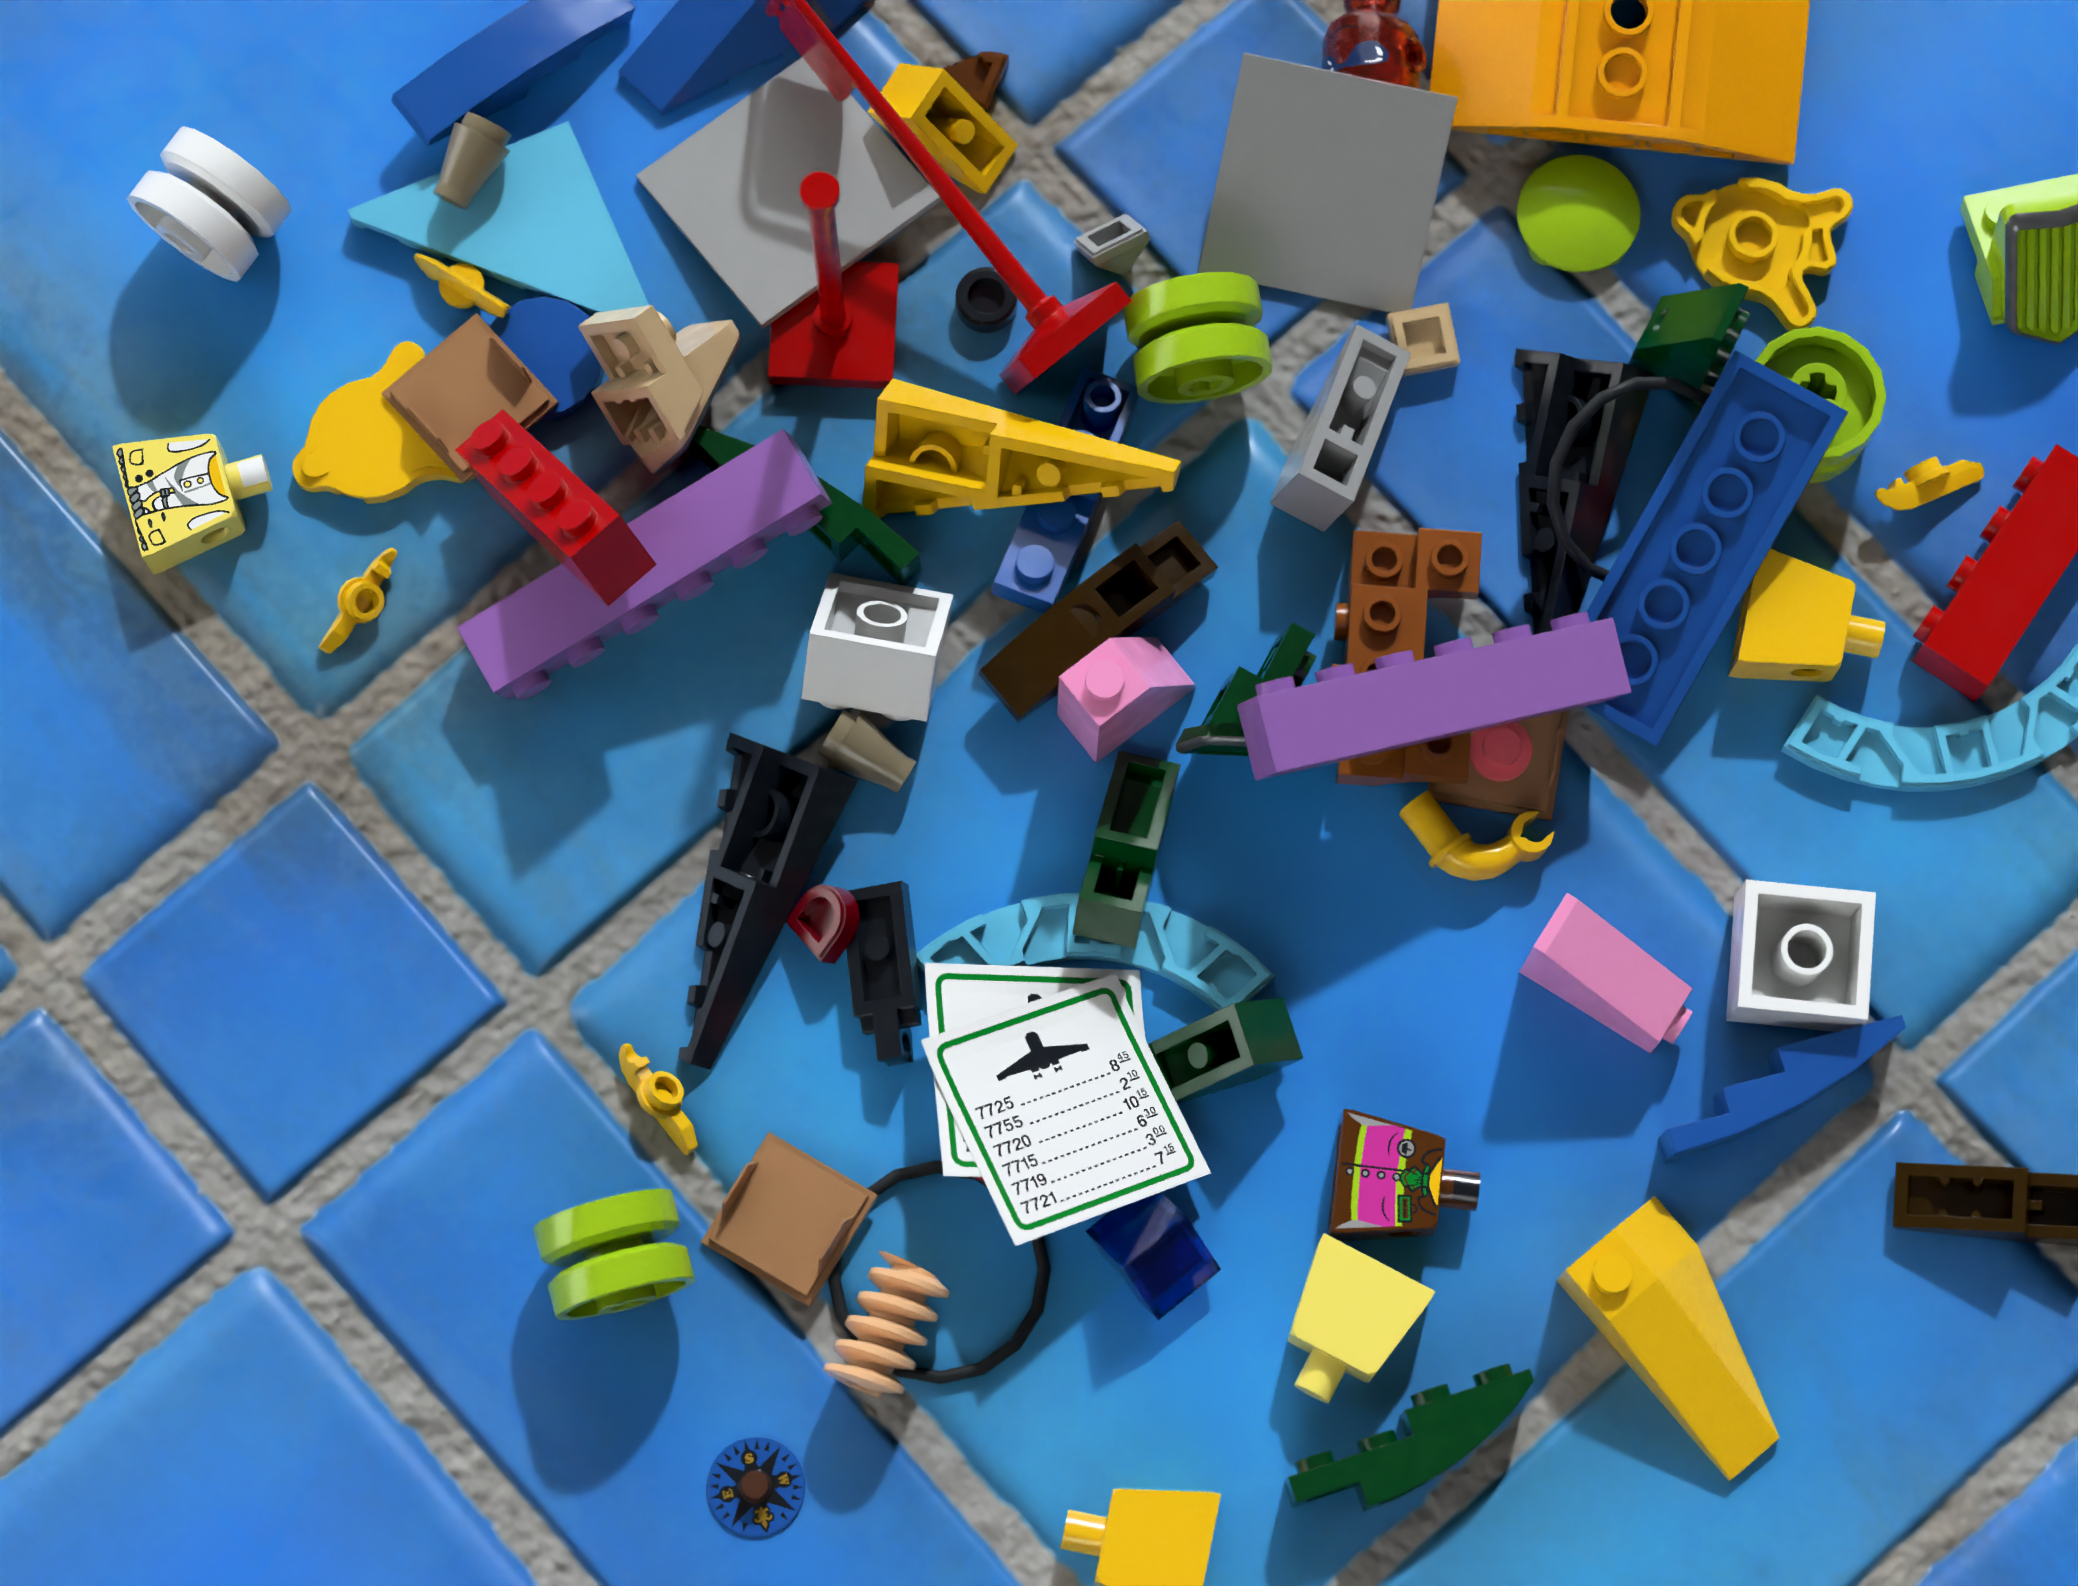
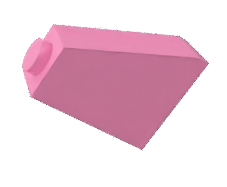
(1119, 692)
(1608, 976)

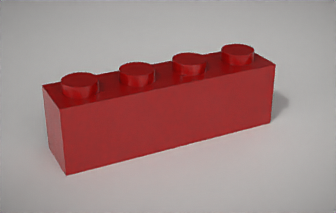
(556, 507)
(2008, 581)

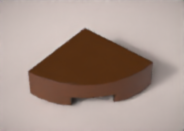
(980, 76)

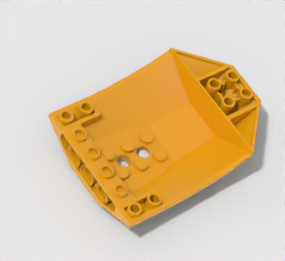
(1682, 82)

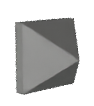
(1114, 244)

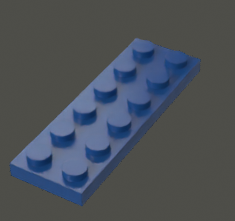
(1708, 535)

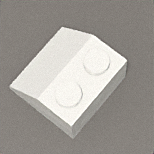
(876, 647)

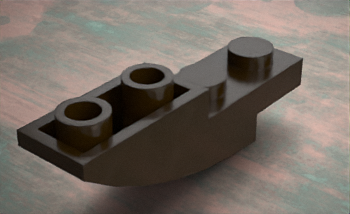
(1104, 606)

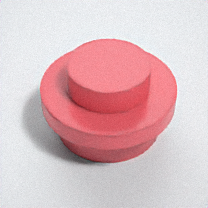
(1500, 751)

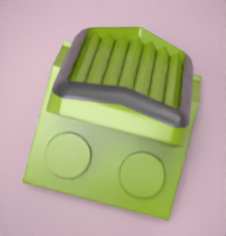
(2028, 256)

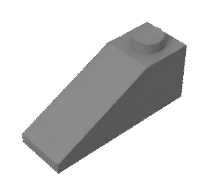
(1341, 430)

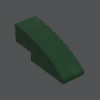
(1126, 849)

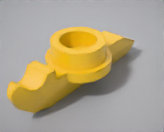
(461, 286)
(1929, 482)
(359, 601)
(659, 1096)

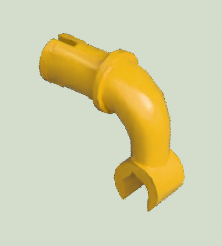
(1457, 852)

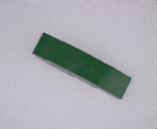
(843, 522)

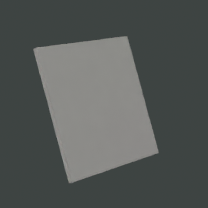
(741, 178)
(1327, 183)

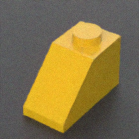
(949, 124)

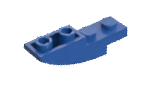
(1054, 533)

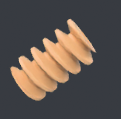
(887, 1327)

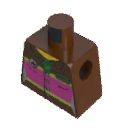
(1392, 1181)

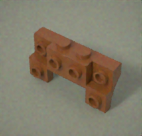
(1387, 615)

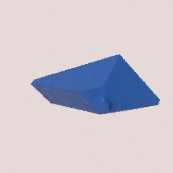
(710, 42)

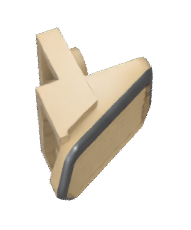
(657, 377)

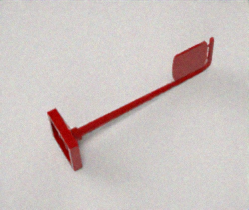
(1054, 326)

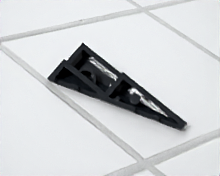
(1553, 394)
(771, 839)

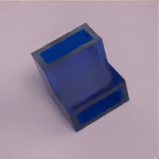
(1154, 1252)

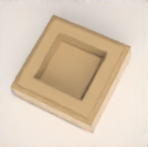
(1427, 336)

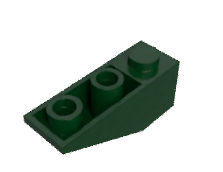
(1692, 335)

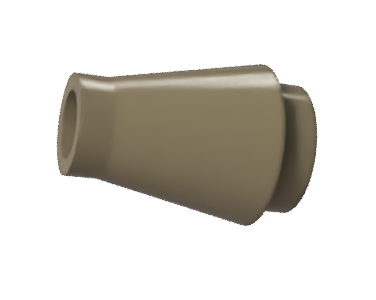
(470, 159)
(865, 752)

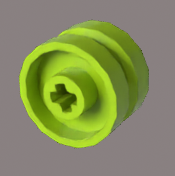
(1197, 337)
(1840, 372)
(614, 1254)

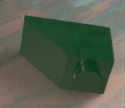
(1227, 1048)

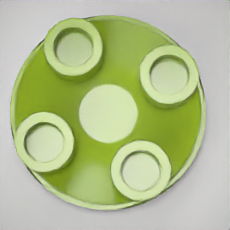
(1578, 214)

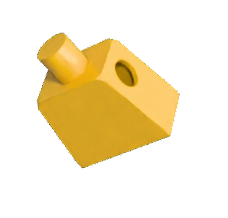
(1799, 624)
(1147, 1537)

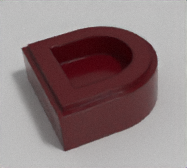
(825, 921)

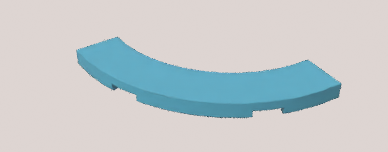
(1945, 754)
(1167, 945)

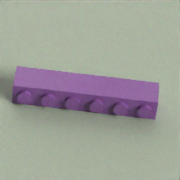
(690, 538)
(1432, 697)

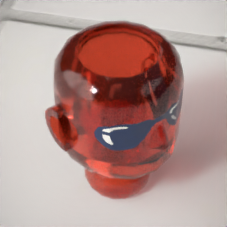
(1374, 44)

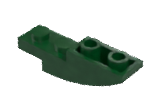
(1438, 1435)

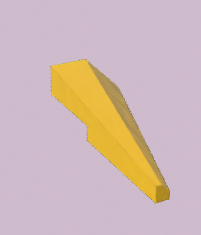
(962, 453)

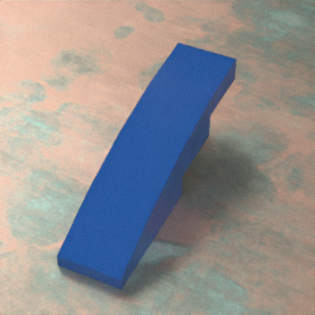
(503, 60)
(1798, 1076)

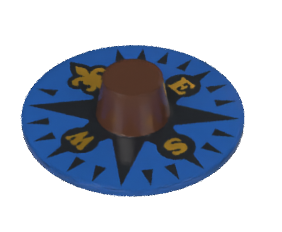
(755, 1487)

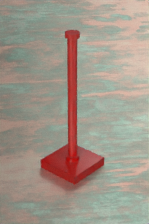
(849, 324)

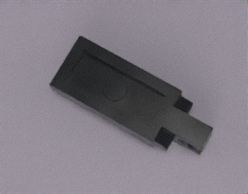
(885, 970)

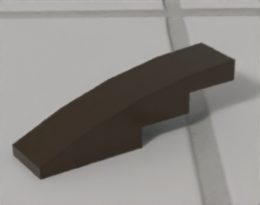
(1987, 1202)

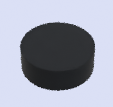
(985, 301)

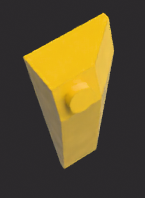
(1666, 1320)

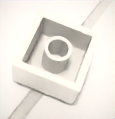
(1800, 956)

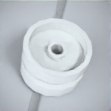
(209, 203)

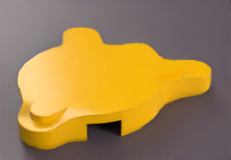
(1764, 240)
(364, 445)

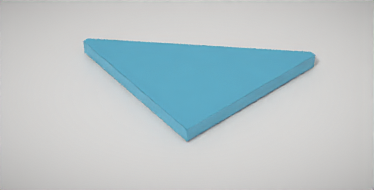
(528, 226)

